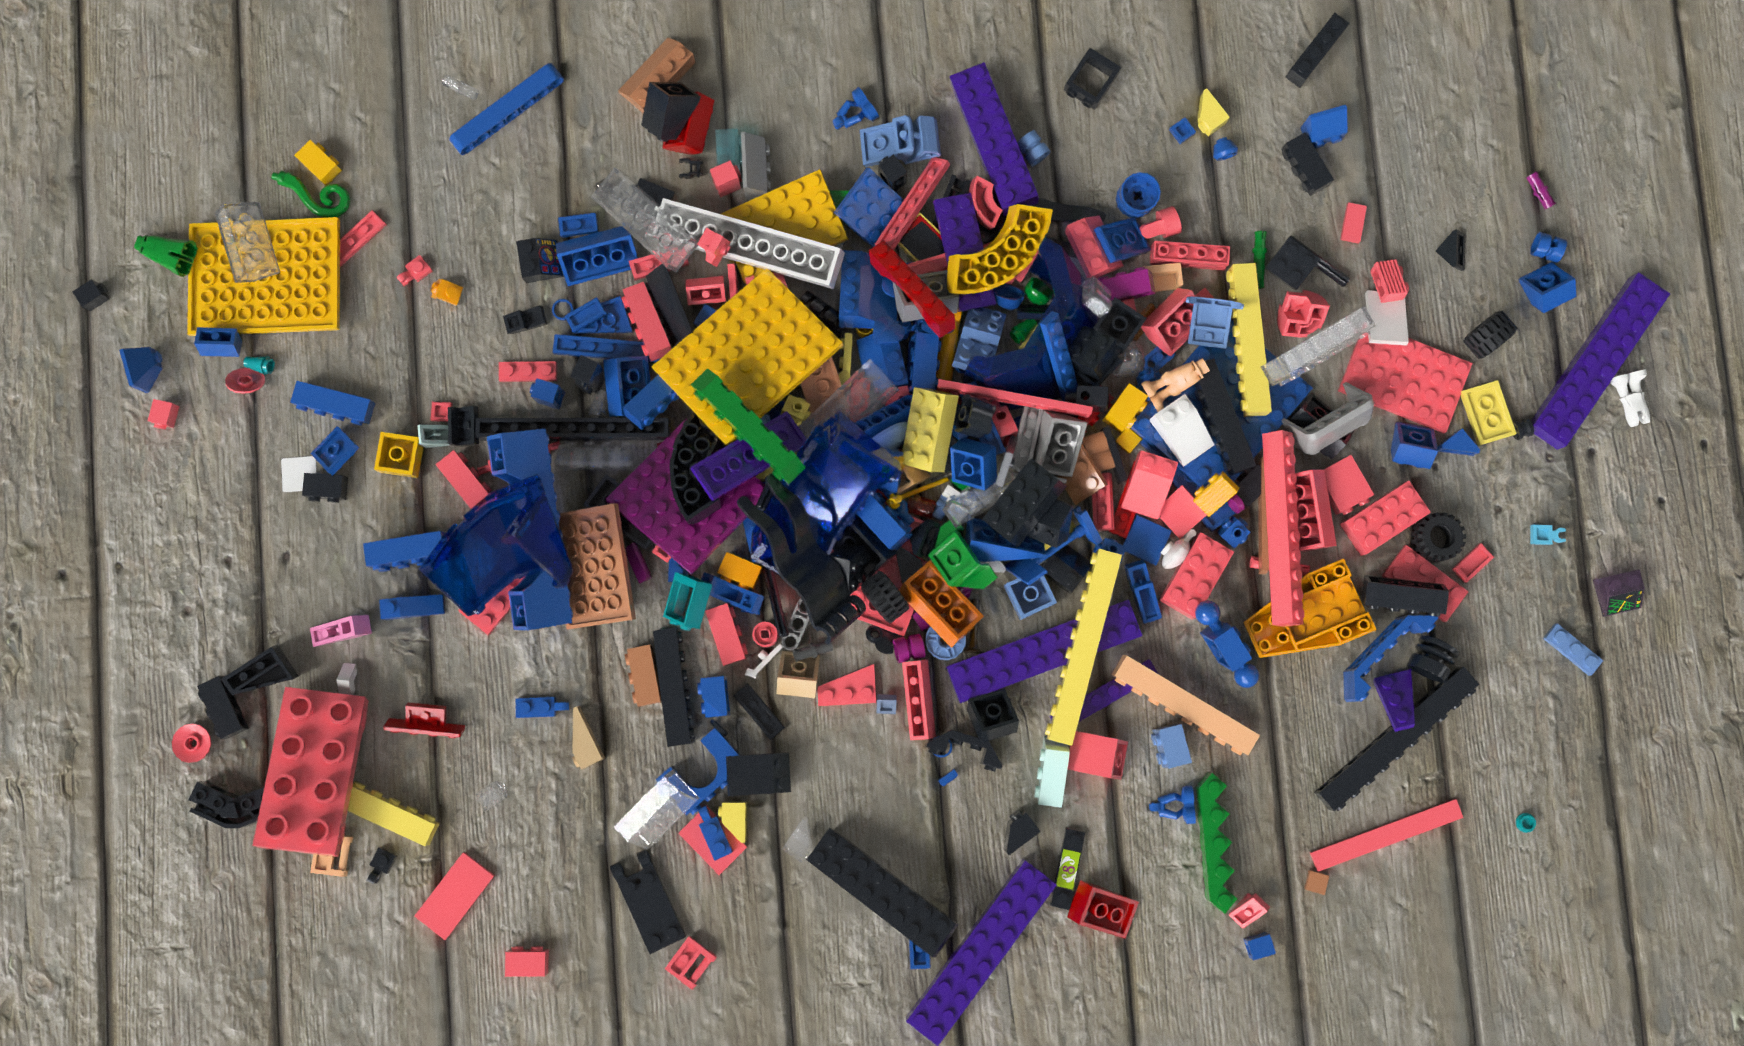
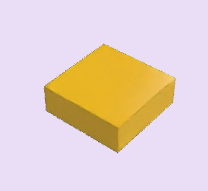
(1128, 440)

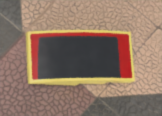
(921, 240)

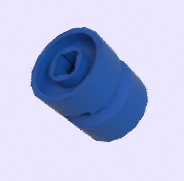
(1549, 247)

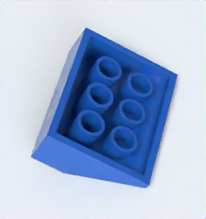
(862, 293)

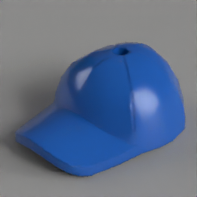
(1008, 296)

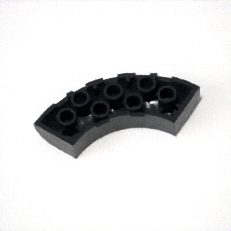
(690, 447)

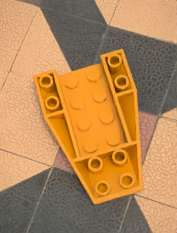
(1330, 616)

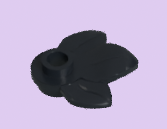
(884, 641)

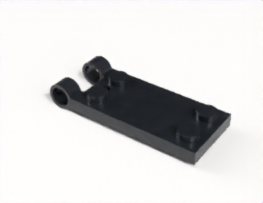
(649, 904)

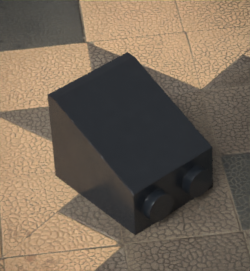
(668, 109)

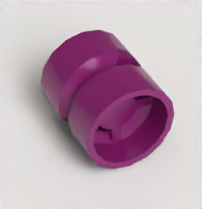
(908, 648)

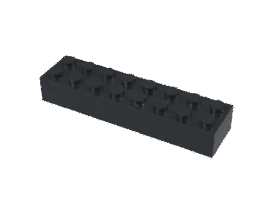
(882, 892)

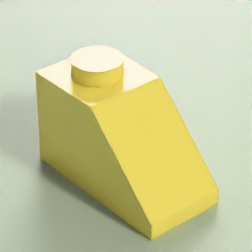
(1210, 114)
(734, 818)

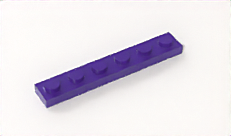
(1106, 695)

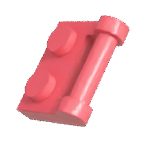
(685, 958)

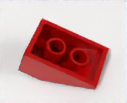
(1102, 909)

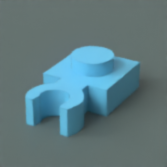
(1544, 535)

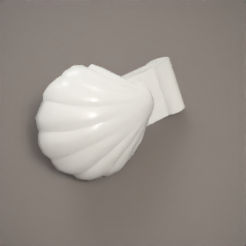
(1176, 552)

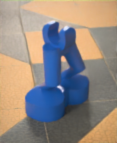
(860, 101)
(1187, 810)

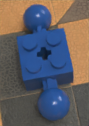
(1226, 645)

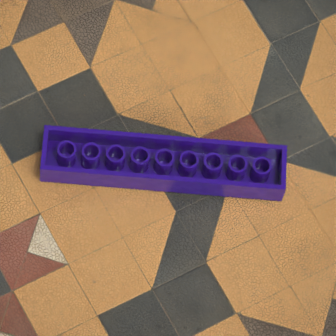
(1598, 360)
(1035, 654)
(980, 952)

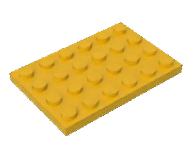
(797, 209)

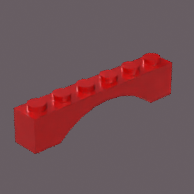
(932, 309)

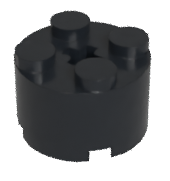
(974, 416)

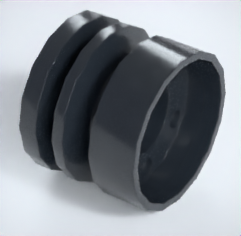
(1434, 656)

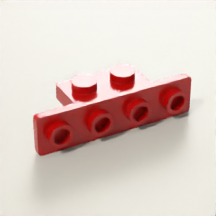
(424, 720)

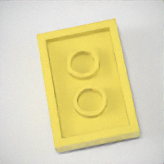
(1487, 413)

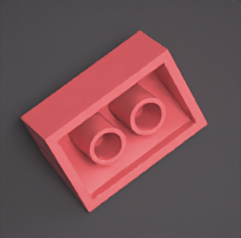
(1088, 248)
(1170, 322)

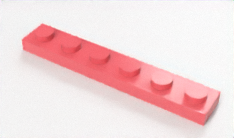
(914, 202)

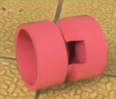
(765, 634)

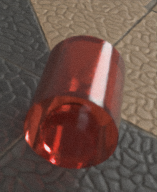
(921, 506)

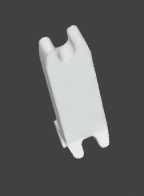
(766, 658)

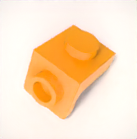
(446, 291)

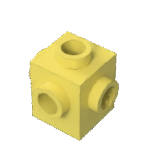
(797, 409)

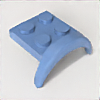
(1210, 321)

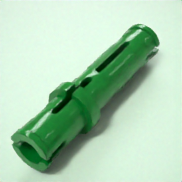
(1259, 256)

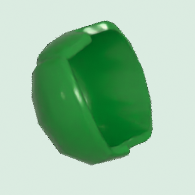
(1038, 291)

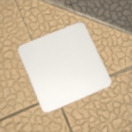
(293, 472)

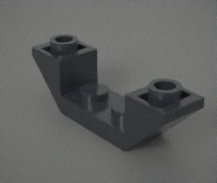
(989, 756)

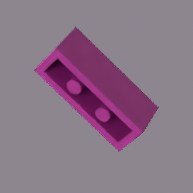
(1130, 285)

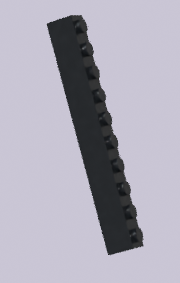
(577, 428)
(1391, 744)

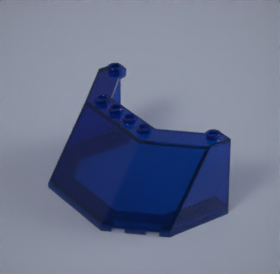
(1030, 368)
(838, 478)
(498, 543)

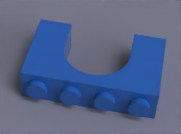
(719, 748)

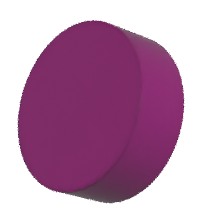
(1236, 504)

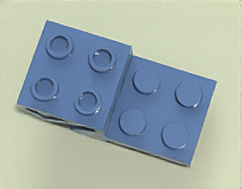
(903, 138)
(979, 336)

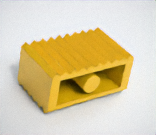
(1215, 493)

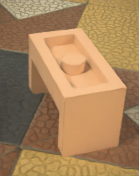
(1166, 276)

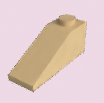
(585, 746)

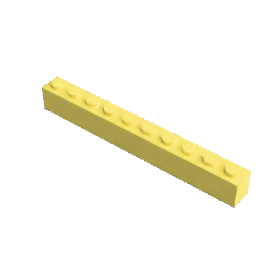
(1084, 646)

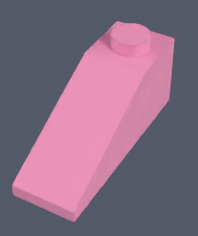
(341, 630)

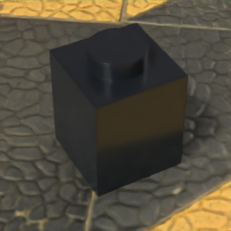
(91, 294)

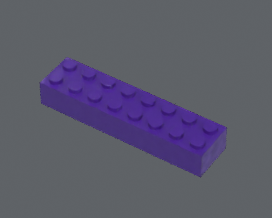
(993, 138)

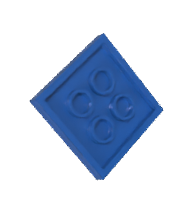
(869, 206)

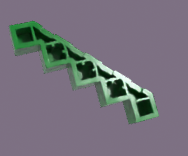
(747, 426)
(1213, 842)

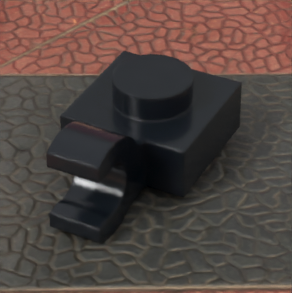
(382, 862)

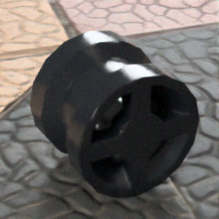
(1523, 428)

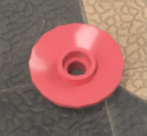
(244, 380)
(183, 746)

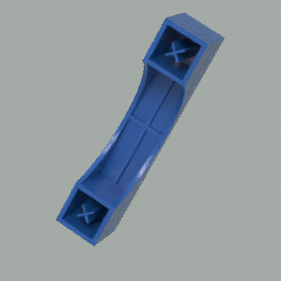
(515, 458)

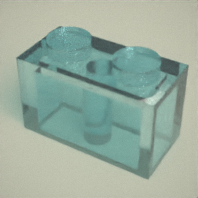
(728, 147)

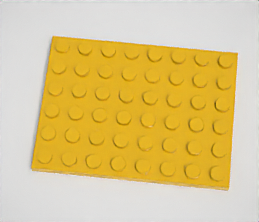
(295, 300)
(758, 347)

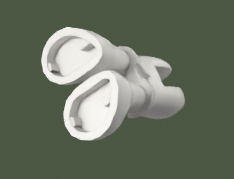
(1633, 403)

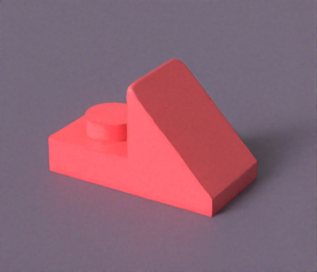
(1248, 910)

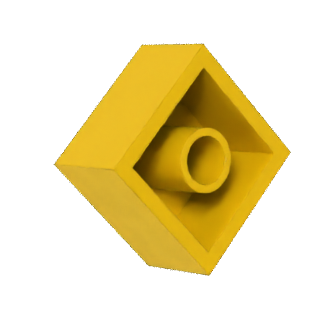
(1125, 407)
(398, 455)

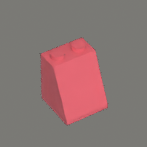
(1097, 755)

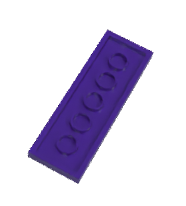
(961, 236)
(737, 463)

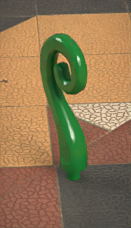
(291, 181)

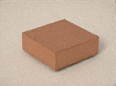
(1316, 882)

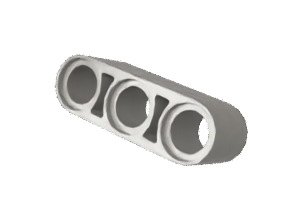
(796, 633)

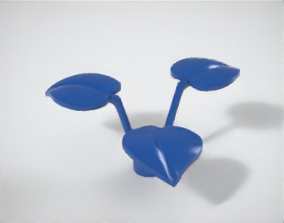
(887, 330)

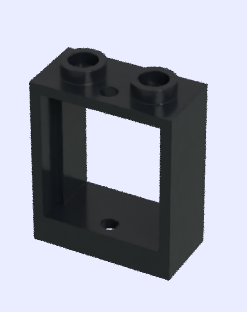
(1102, 64)

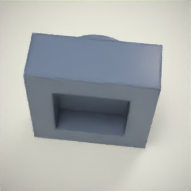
(886, 704)

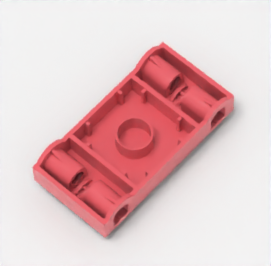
(311, 772)

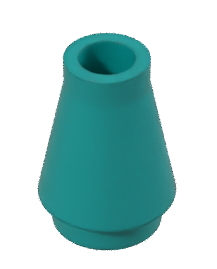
(260, 364)

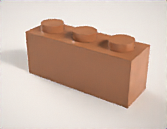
(643, 675)

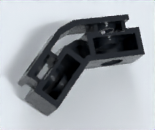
(225, 805)

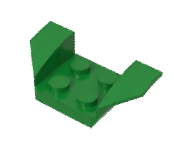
(957, 561)

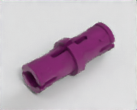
(1540, 190)

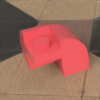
(1301, 313)

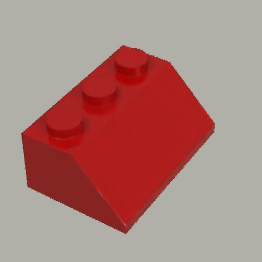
(694, 133)

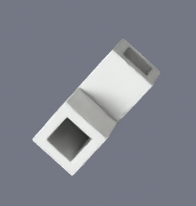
(346, 679)

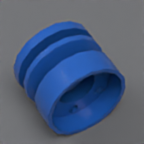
(1145, 187)

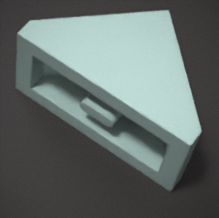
(433, 435)

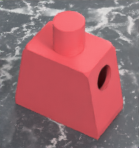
(1004, 423)

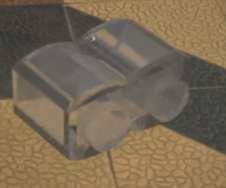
(1096, 296)

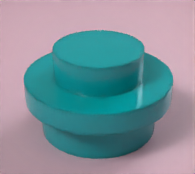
(1525, 822)

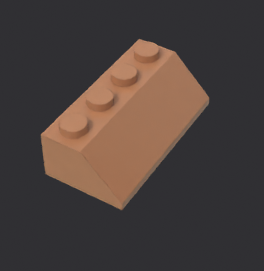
(665, 65)

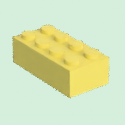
(929, 429)

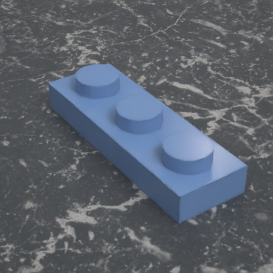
(1573, 649)

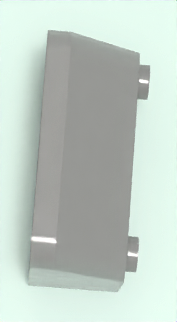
(1335, 424)
(1027, 437)

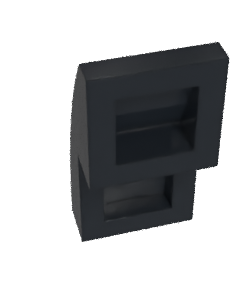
(525, 320)

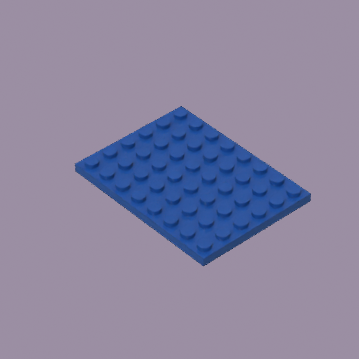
(1283, 402)

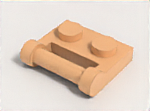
(324, 864)

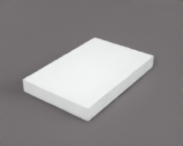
(1389, 320)

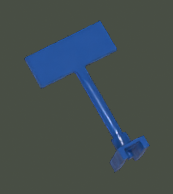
(1030, 570)

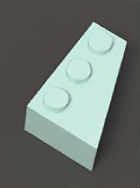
(1052, 773)

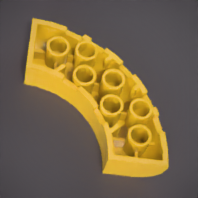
(1004, 256)

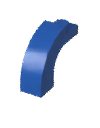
(733, 594)

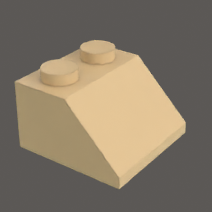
(797, 677)

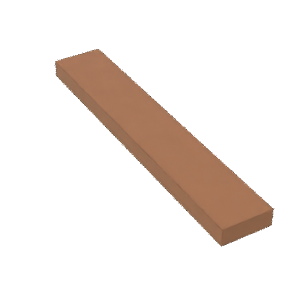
(1262, 525)

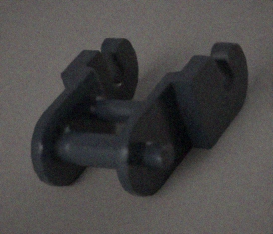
(688, 161)

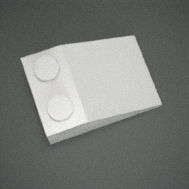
(1182, 430)

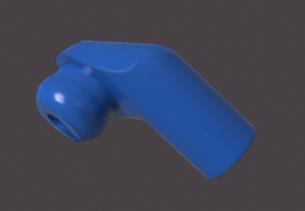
(903, 512)

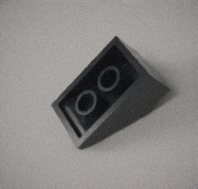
(758, 774)

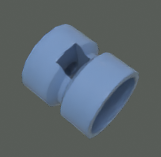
(1033, 148)

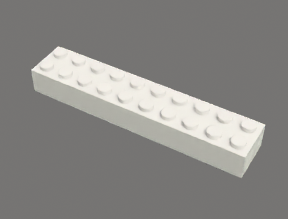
(763, 246)

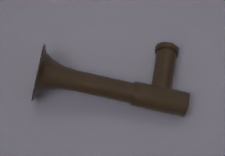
(973, 645)

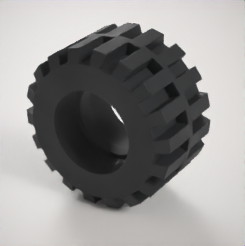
(1490, 334)
(1453, 534)
(884, 596)

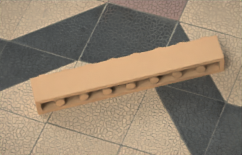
(1185, 704)

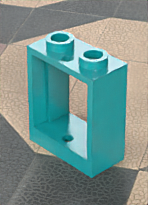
(677, 600)

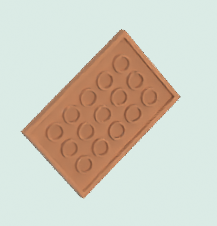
(600, 568)

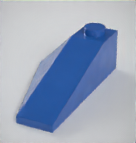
(991, 546)

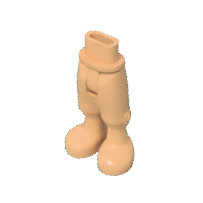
(1177, 381)

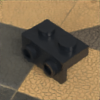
(462, 426)

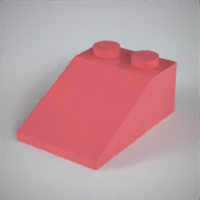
(1149, 484)

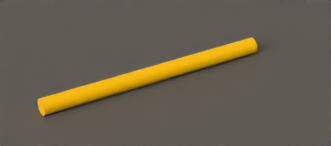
(923, 488)

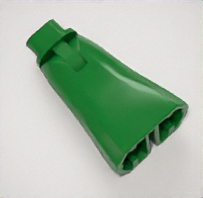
(170, 253)

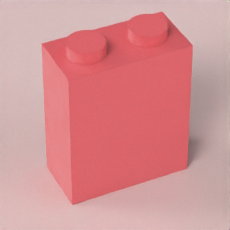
(1346, 486)

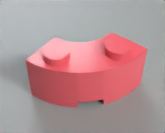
(985, 207)

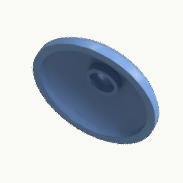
(892, 437)

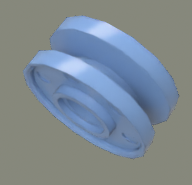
(940, 651)

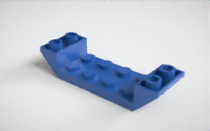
(1354, 686)

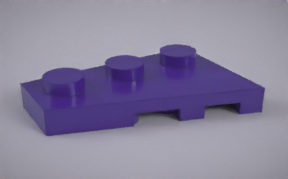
(1397, 698)

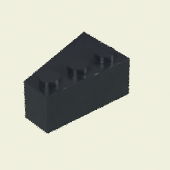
(263, 670)

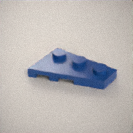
(614, 322)

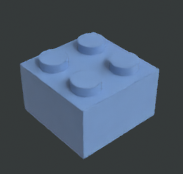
(1029, 599)
(1171, 746)

